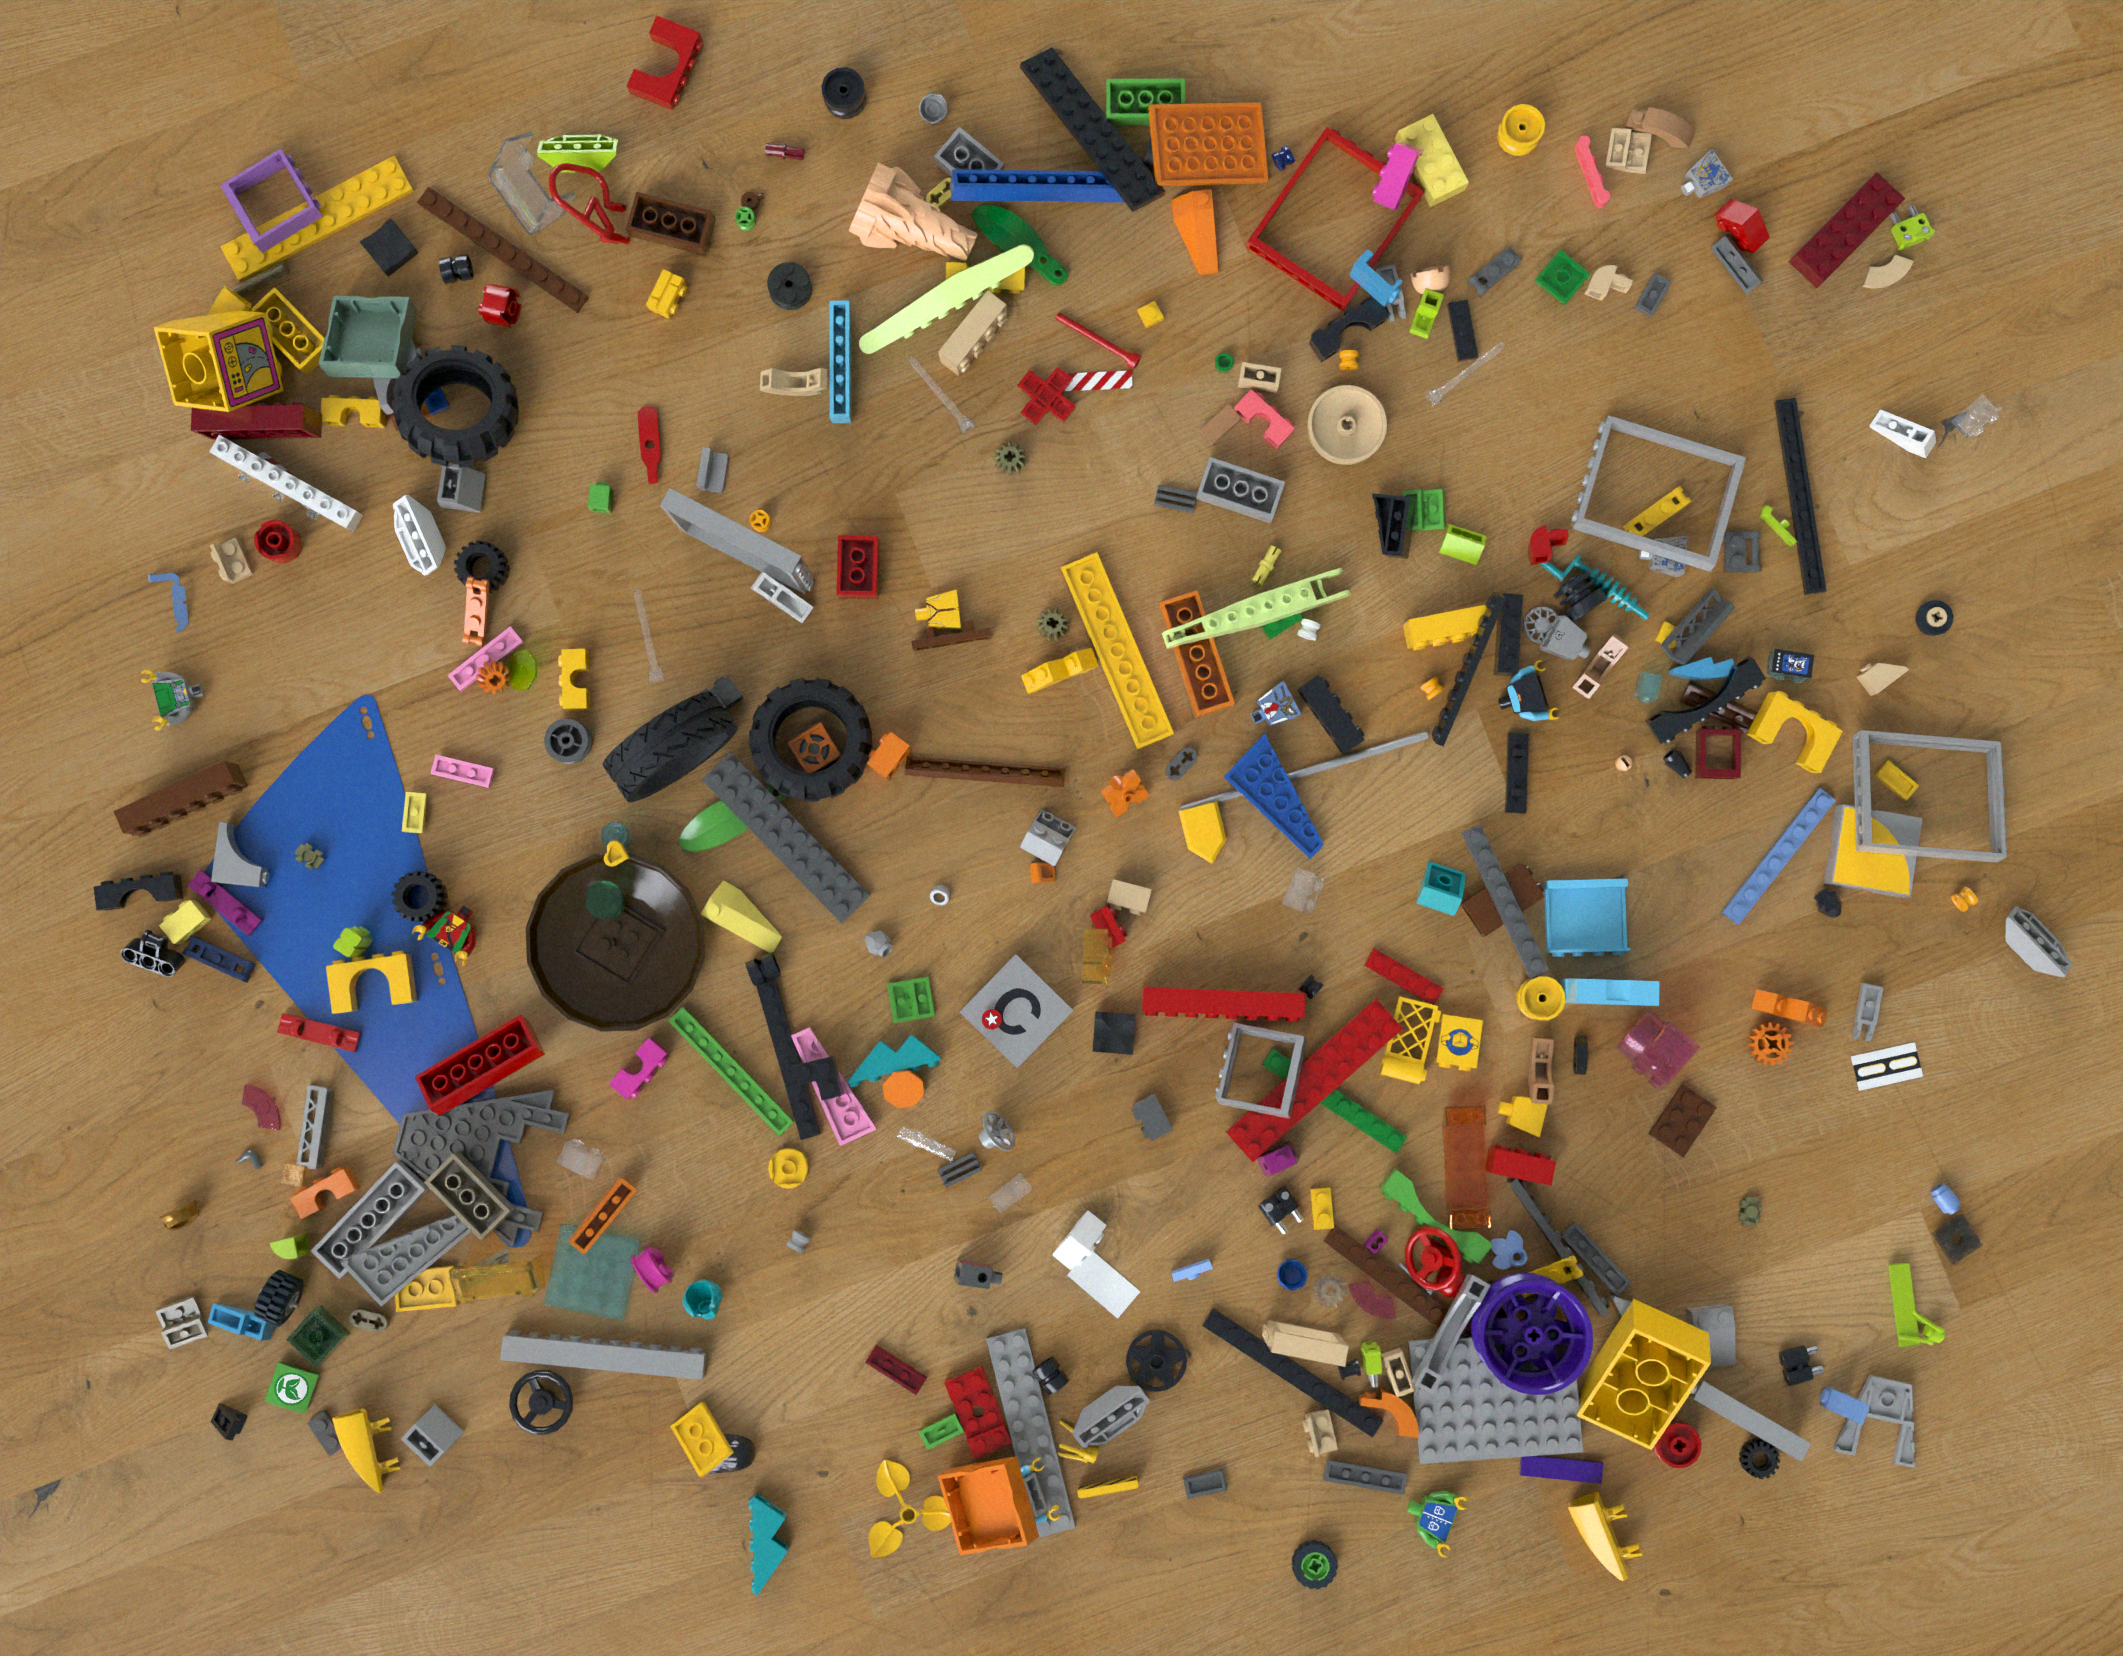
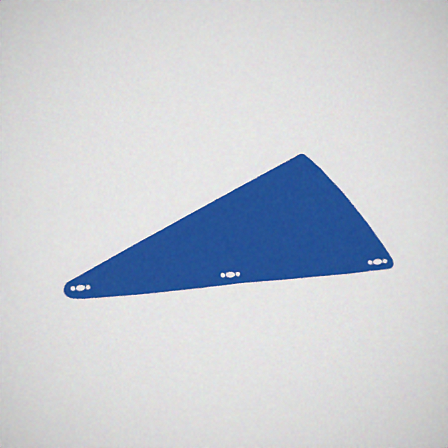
(350, 806)

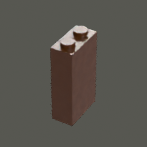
(1482, 909)

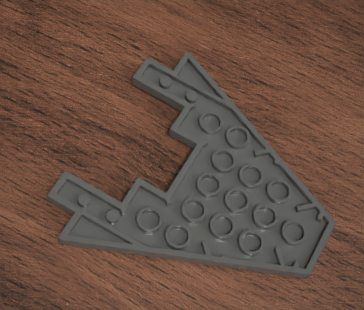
(477, 1132)

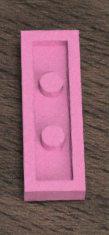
(462, 771)

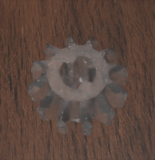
(1334, 1283)

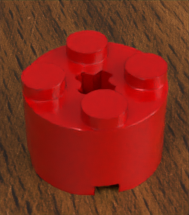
(500, 305)
(270, 533)

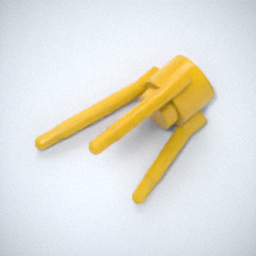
(1086, 1454)

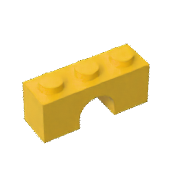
(336, 410)
(572, 663)

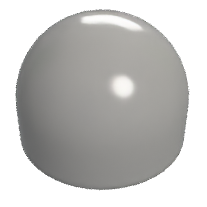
(940, 889)

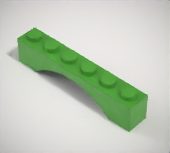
(1402, 1190)

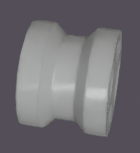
(798, 1241)

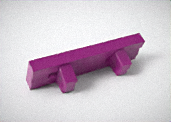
(225, 903)

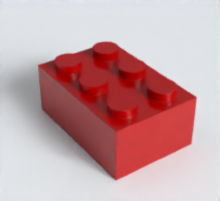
(857, 567)
(1520, 1164)

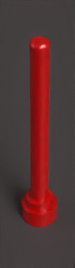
(1130, 358)

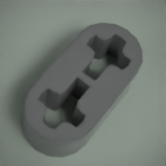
(1177, 760)

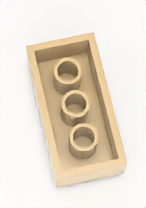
(973, 333)

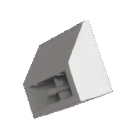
(461, 488)
(1048, 837)
(432, 1435)

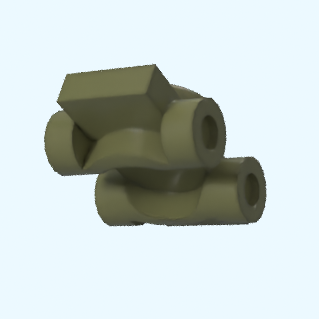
(312, 858)
(1750, 1214)

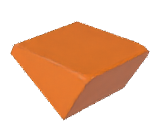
(1042, 872)

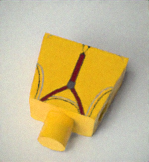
(941, 611)

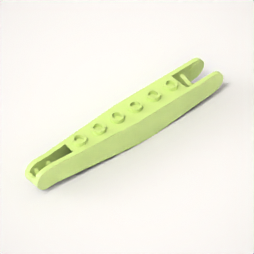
(946, 296)
(1258, 610)

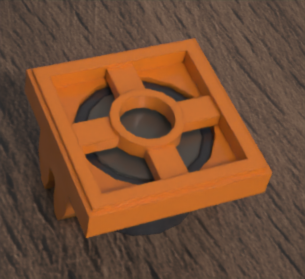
(815, 750)

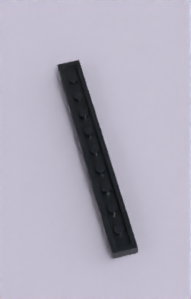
(1800, 496)
(1293, 1373)

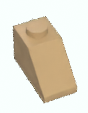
(1879, 676)

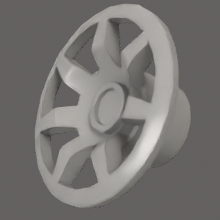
(993, 1134)

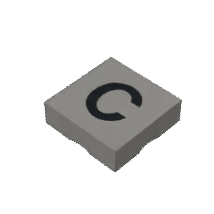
(1027, 1010)

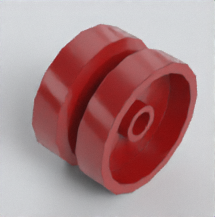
(1678, 1445)

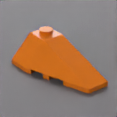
(1195, 221)

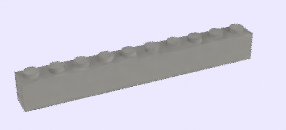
(603, 1355)

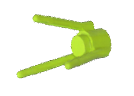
(1931, 1331)

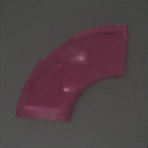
(263, 1106)
(1370, 1301)

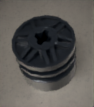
(1580, 596)

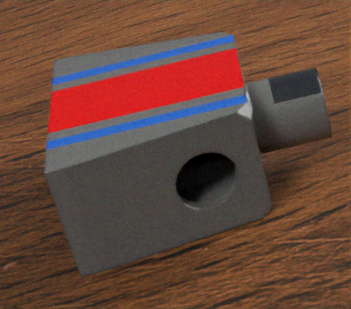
(967, 1274)

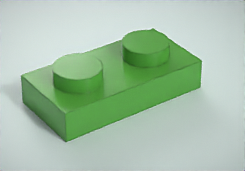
(941, 1431)

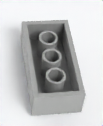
(1240, 490)

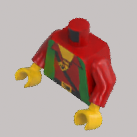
(451, 932)

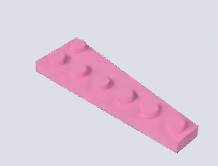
(844, 1112)

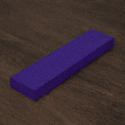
(1561, 1468)

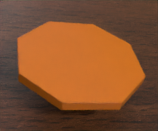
(903, 1089)

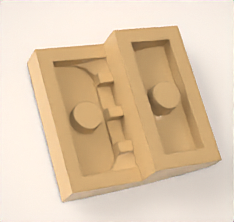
(1628, 151)

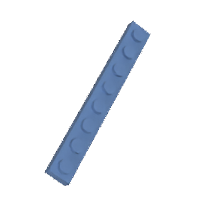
(1778, 856)

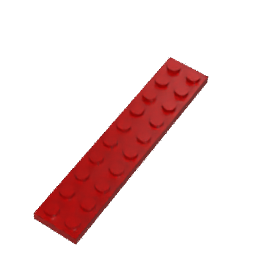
(1317, 1079)

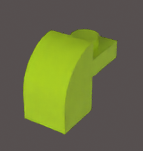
(1426, 313)

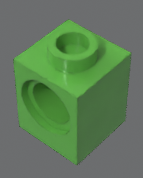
(600, 498)

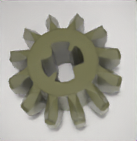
(1003, 454)
(1048, 629)

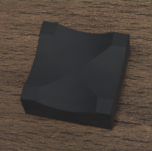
(389, 247)
(1114, 1033)

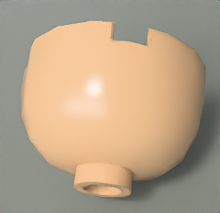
(1433, 278)

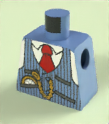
(1276, 706)

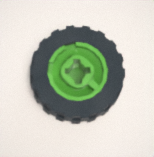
(1314, 1564)

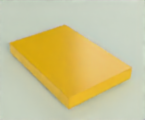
(427, 1291)
(702, 1439)

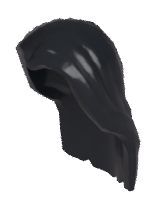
(741, 1458)

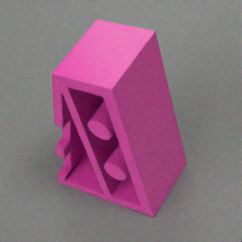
(1396, 174)

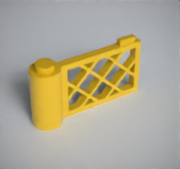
(1407, 1067)

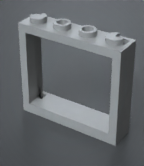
(1293, 1076)

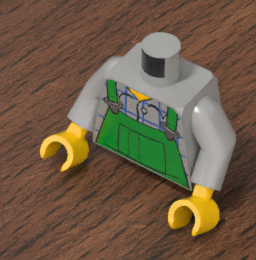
(173, 697)

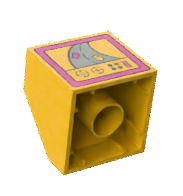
(219, 360)

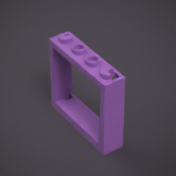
(258, 173)

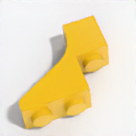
(1059, 670)

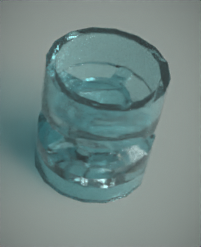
(616, 831)

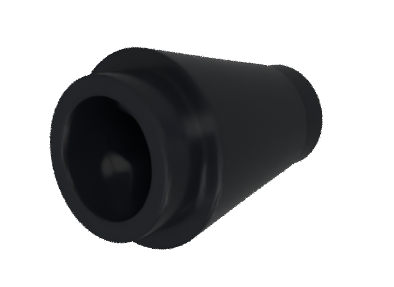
(1677, 762)

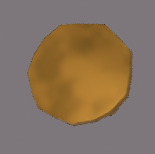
(180, 1217)

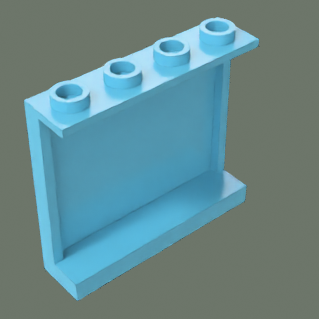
(1585, 917)

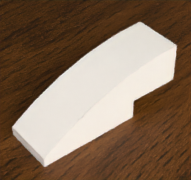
(781, 597)

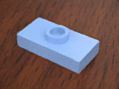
(1191, 1271)

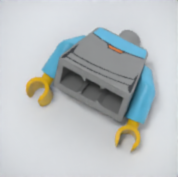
(1035, 1494)

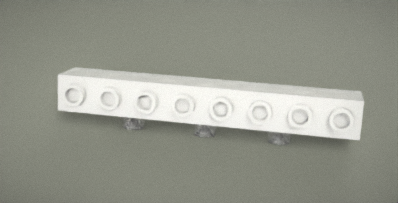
(285, 484)

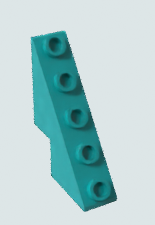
(886, 1060)
(766, 1546)

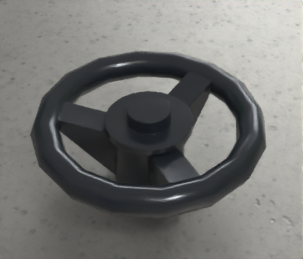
(541, 1402)

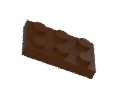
(1682, 1120)

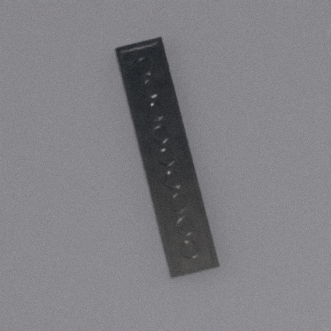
(1092, 129)

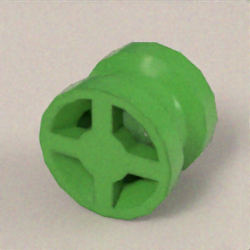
(745, 214)

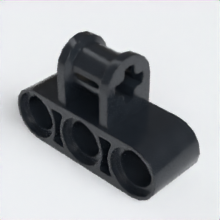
(153, 954)

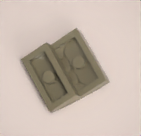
(182, 1322)

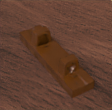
(951, 639)

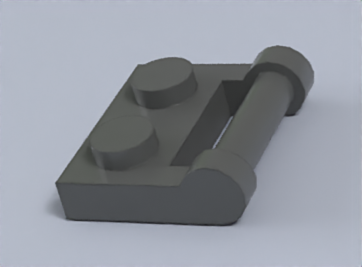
(1736, 552)

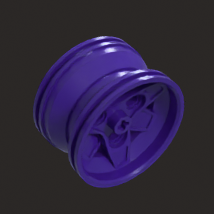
(1553, 1373)

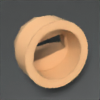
(1620, 765)

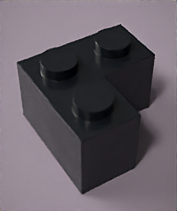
(822, 1071)

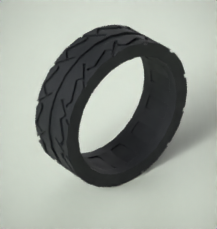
(669, 746)

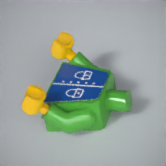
(1436, 1516)

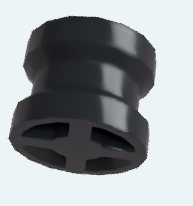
(1310, 986)

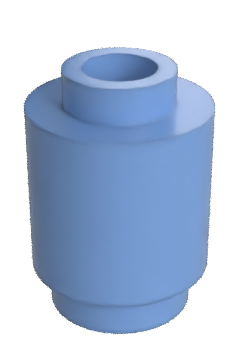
(1945, 1199)

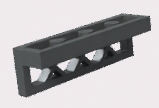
(1698, 631)

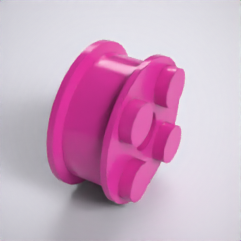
(652, 1269)

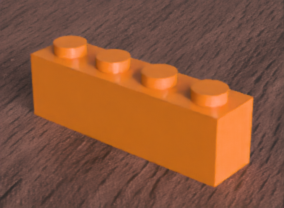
(601, 1215)

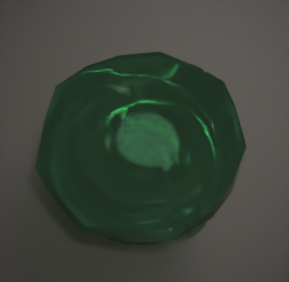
(605, 900)

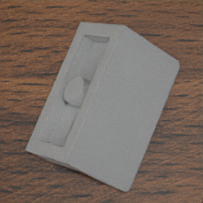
(712, 471)

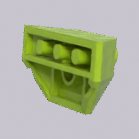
(582, 150)

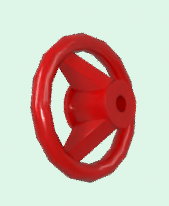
(1433, 1257)

